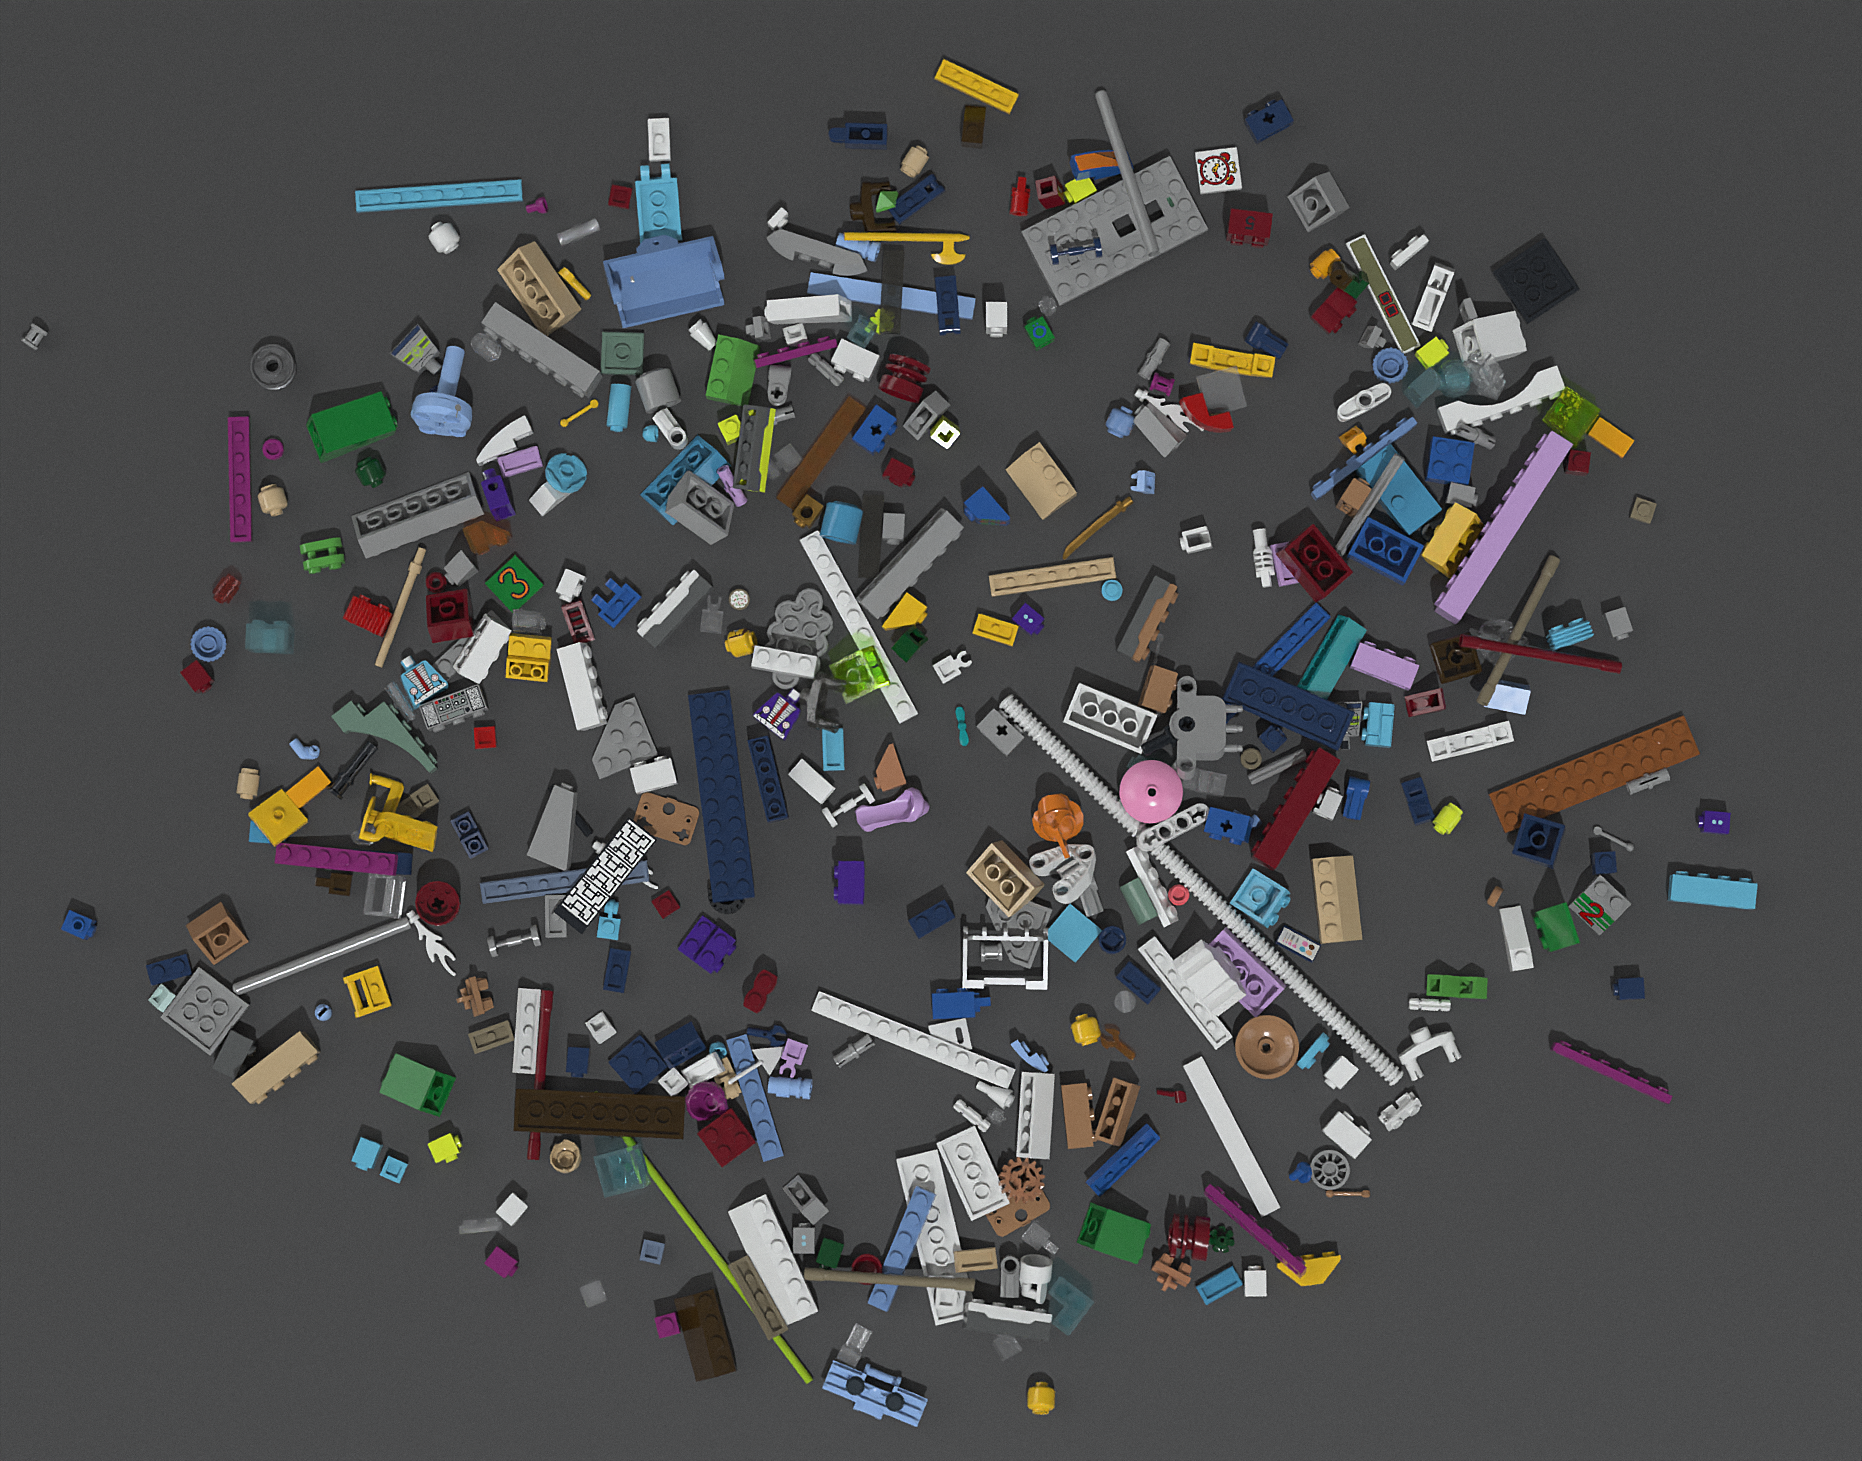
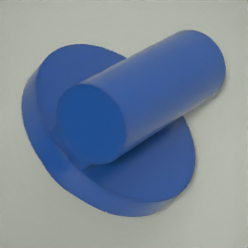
(1302, 1173)

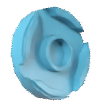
(566, 473)

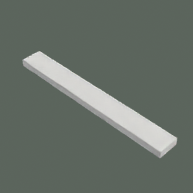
(1231, 1136)

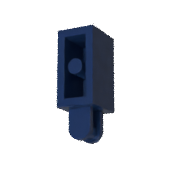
(861, 136)

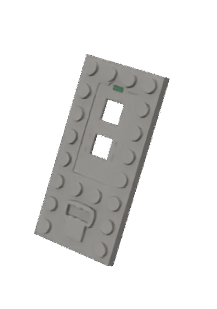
(1094, 218)

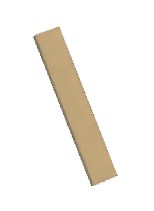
(1052, 577)

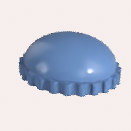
(1390, 365)
(208, 644)

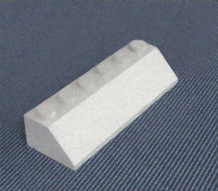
(773, 1258)

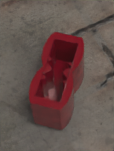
(1334, 310)
(763, 986)

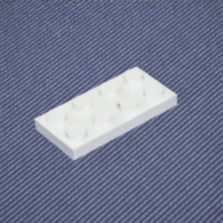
(972, 1173)

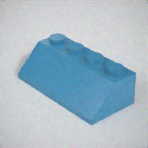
(699, 459)

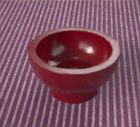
(867, 1263)

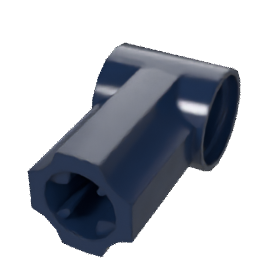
(1262, 338)

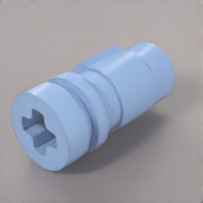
(865, 248)
(787, 1086)

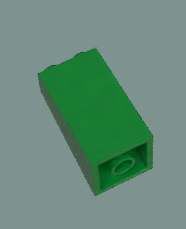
(351, 426)

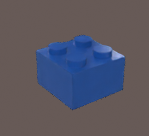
(1449, 461)

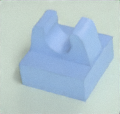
(1145, 482)

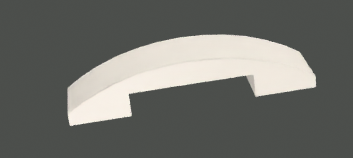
(1470, 741)

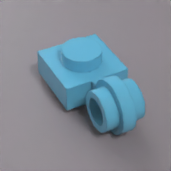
(608, 926)

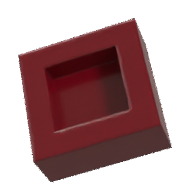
(620, 197)
(665, 904)

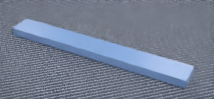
(870, 293)

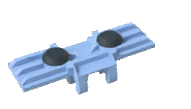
(871, 1399)

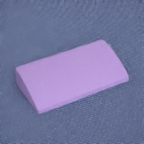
(1257, 979)

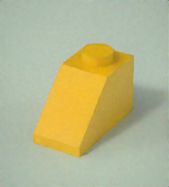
(906, 614)

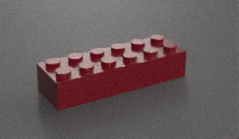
(1296, 808)

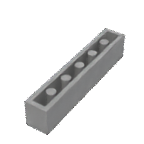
(910, 563)

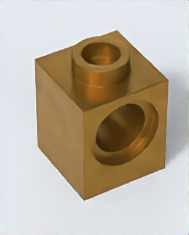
(807, 502)

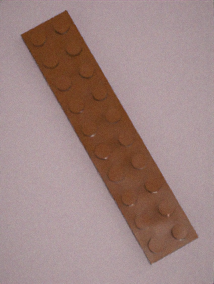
(1594, 773)

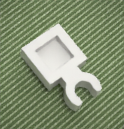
(949, 668)

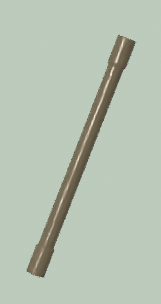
(1546, 574)
(822, 1274)

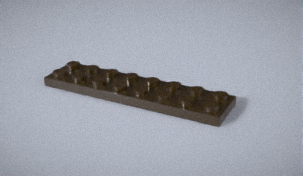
(599, 1114)

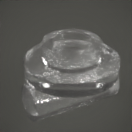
(1125, 1001)

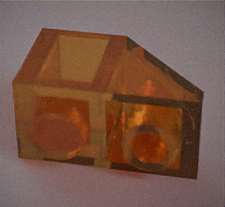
(484, 535)

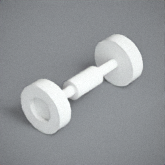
(848, 805)

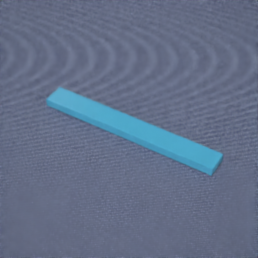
(439, 196)

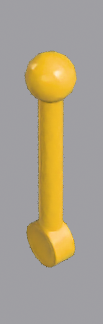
(593, 404)

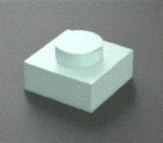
(162, 997)

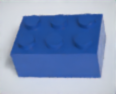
(1385, 551)

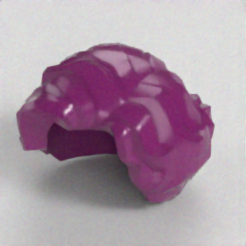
(706, 1100)

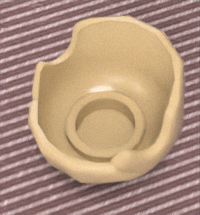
(565, 1156)

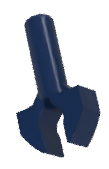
(767, 1034)

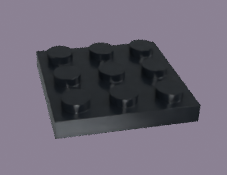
(1536, 281)

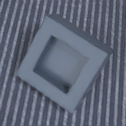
(652, 1251)

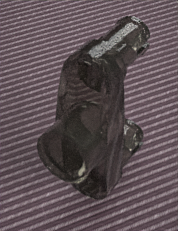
(816, 698)

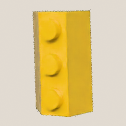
(1452, 539)

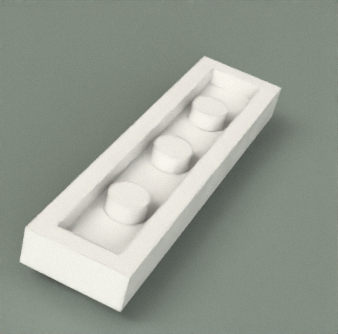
(1152, 885)
(526, 1030)

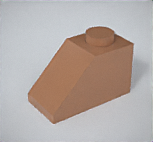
(889, 771)

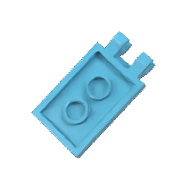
(658, 204)

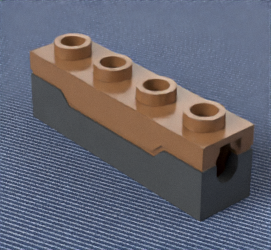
(1147, 618)

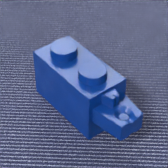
(957, 1005)

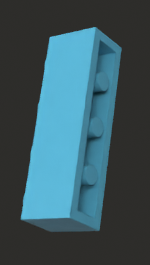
(1712, 891)

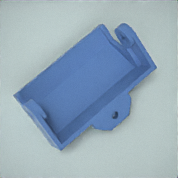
(667, 278)

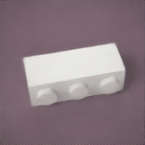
(482, 649)
(784, 662)

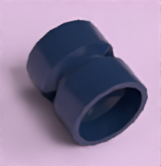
(1112, 940)

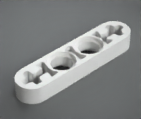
(1173, 828)

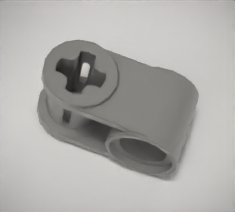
(778, 381)

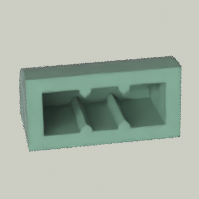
(1138, 901)

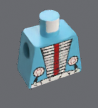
(421, 681)

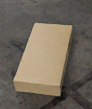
(975, 1260)

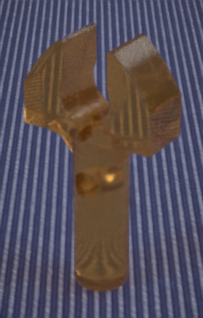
(1117, 1044)

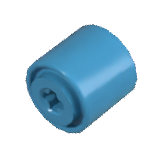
(841, 522)

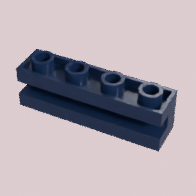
(768, 779)

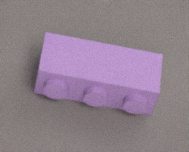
(1384, 665)

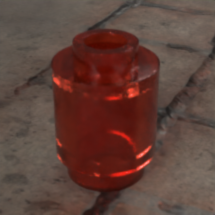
(226, 589)

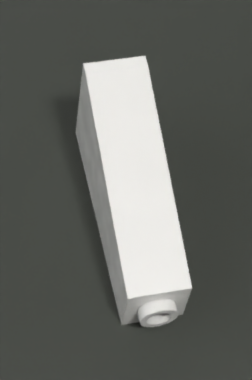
(809, 310)

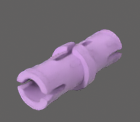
(727, 478)

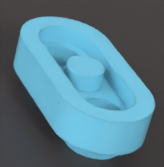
(1308, 1059)

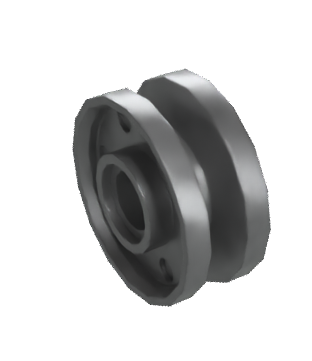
(264, 358)

